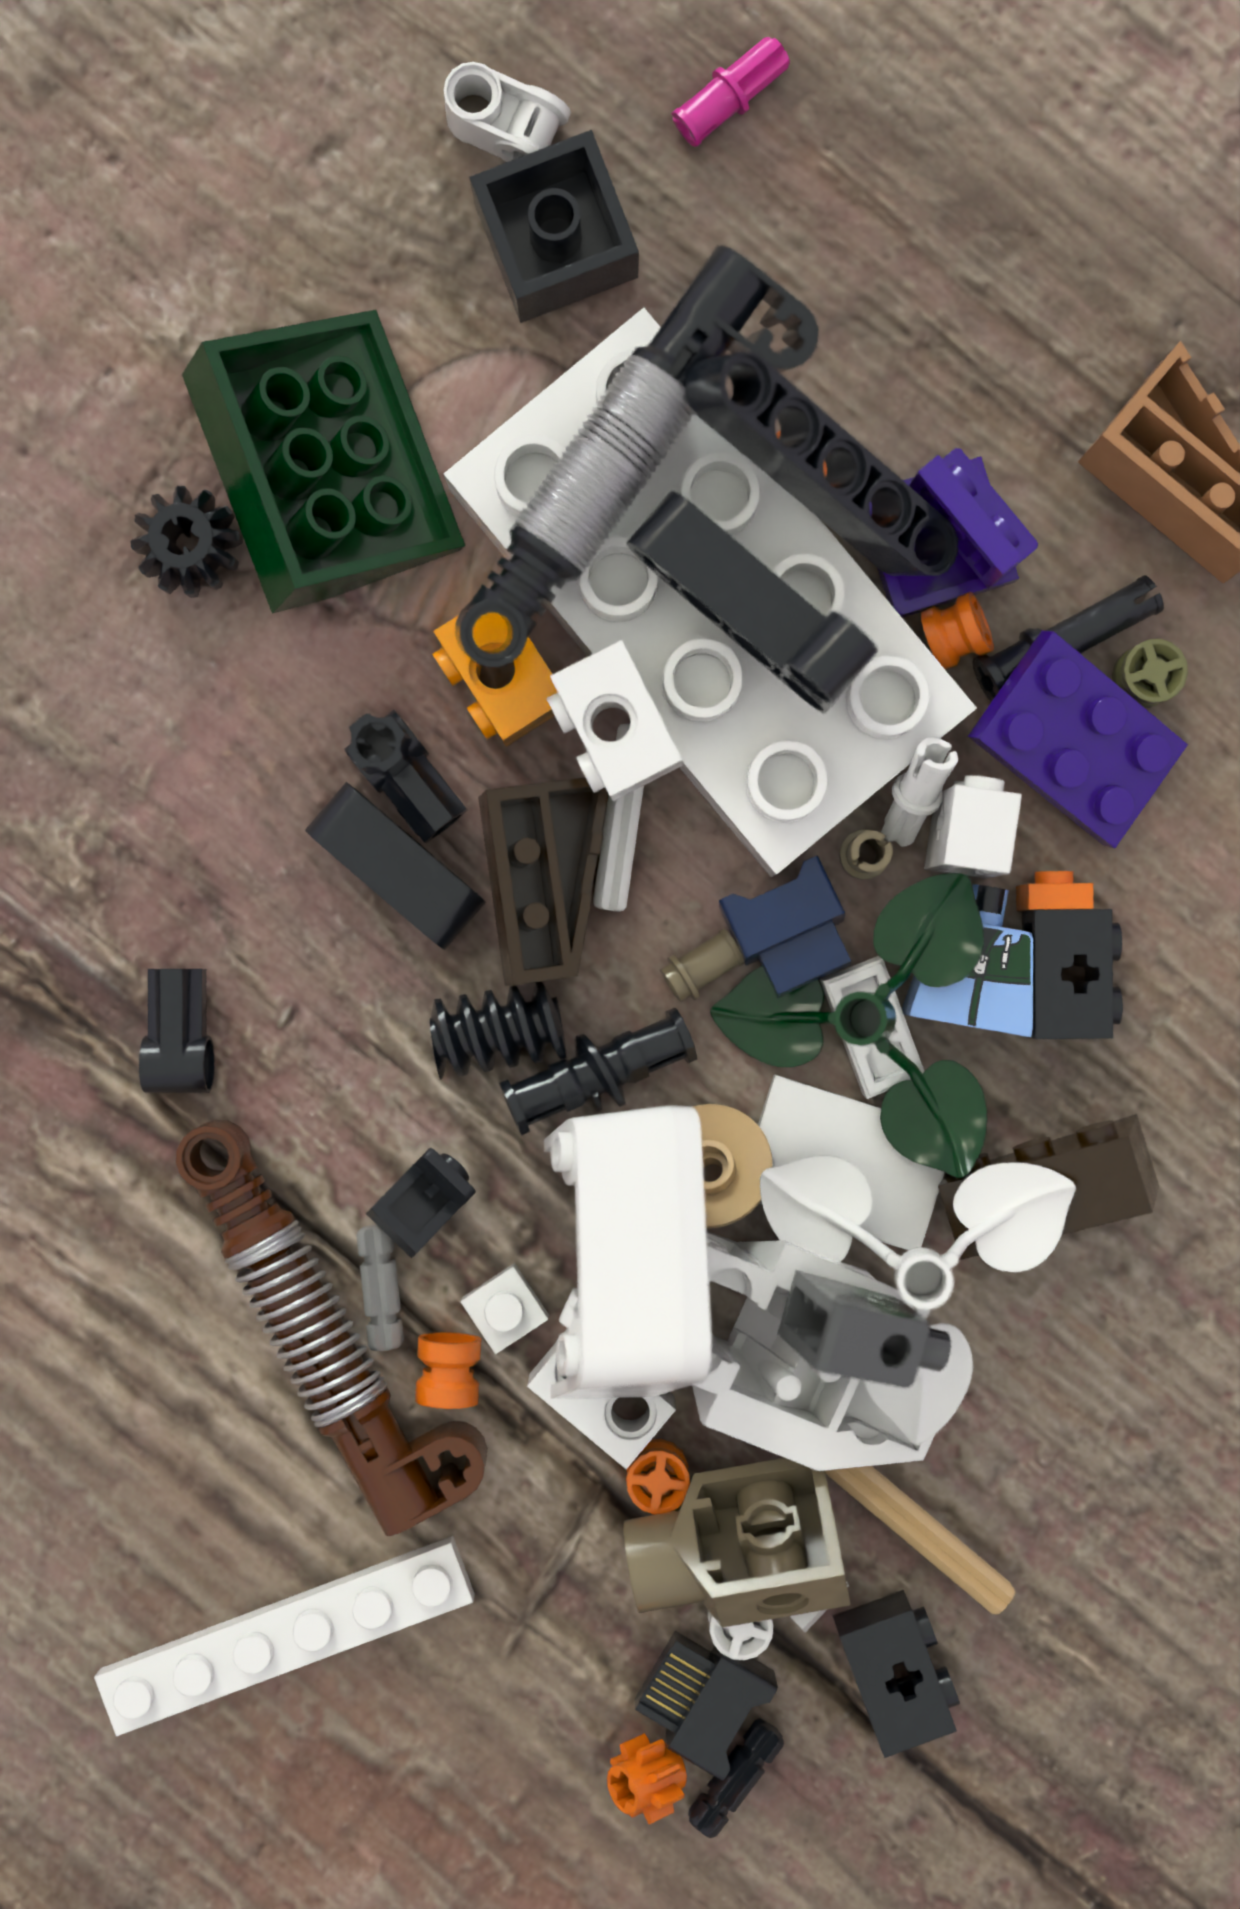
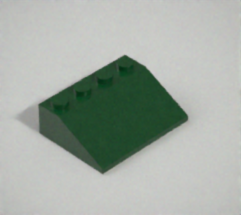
(321, 456)

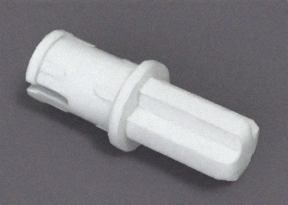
(918, 790)

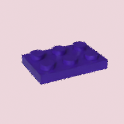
(1078, 739)

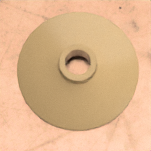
(743, 1154)

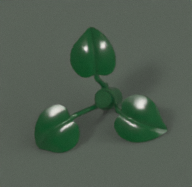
(938, 938)

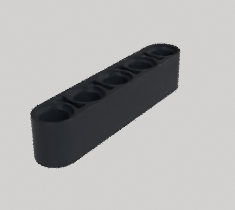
(902, 532)

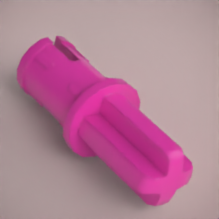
(730, 90)

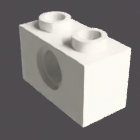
(606, 682)

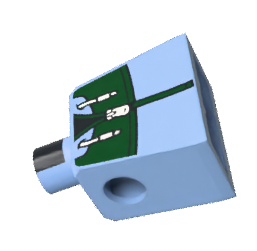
(997, 990)

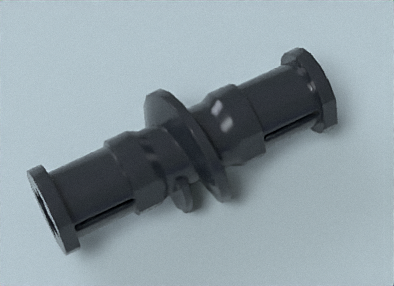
(598, 1071)

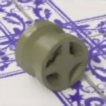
(1162, 667)

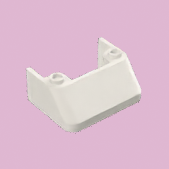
(637, 1253)

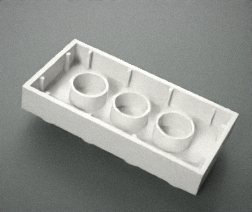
(743, 735)

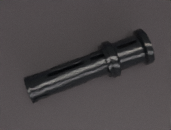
(1080, 631)

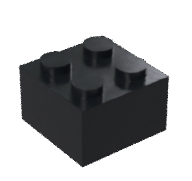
(555, 226)

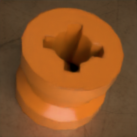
(957, 630)
(658, 1490)

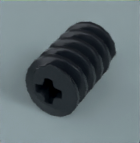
(496, 1029)

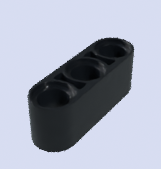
(395, 866)

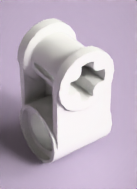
(515, 121)

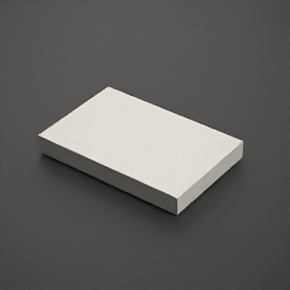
(817, 1122)

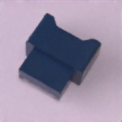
(790, 929)

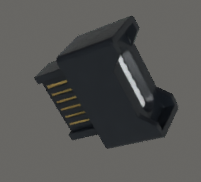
(703, 1700)

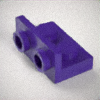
(986, 528)

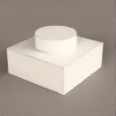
(504, 1308)

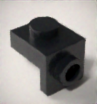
(422, 1200)

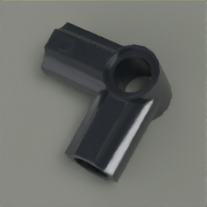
(398, 765)

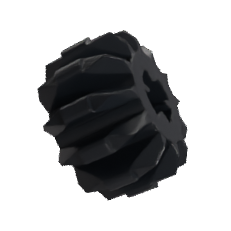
(164, 529)

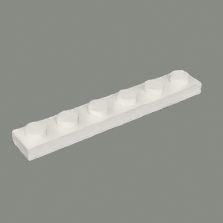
(284, 1636)

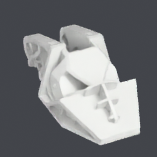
(765, 1389)

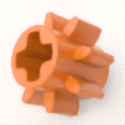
(646, 1778)

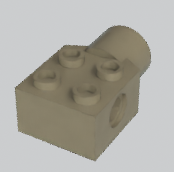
(744, 1543)

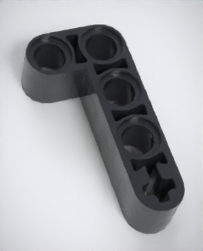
(751, 603)

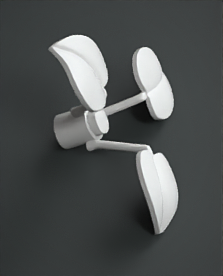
(1010, 1213)

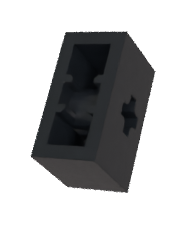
(1087, 941)
(903, 1709)

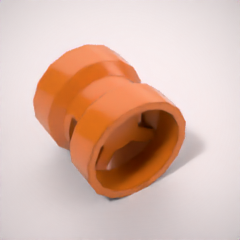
(448, 1376)

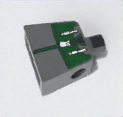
(859, 1332)

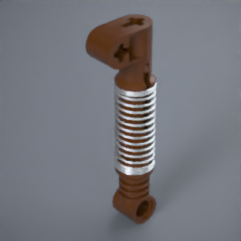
(344, 1394)

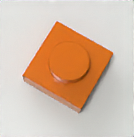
(1054, 892)

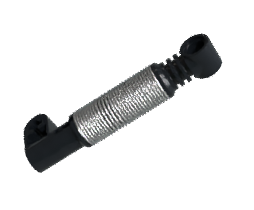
(629, 428)

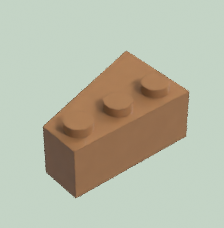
(1176, 464)

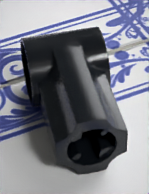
(177, 1050)

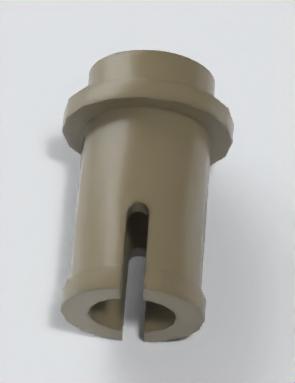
(850, 852)
(702, 965)

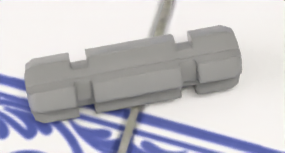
(380, 1289)

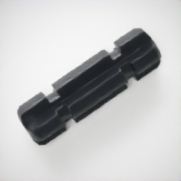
(746, 1764)

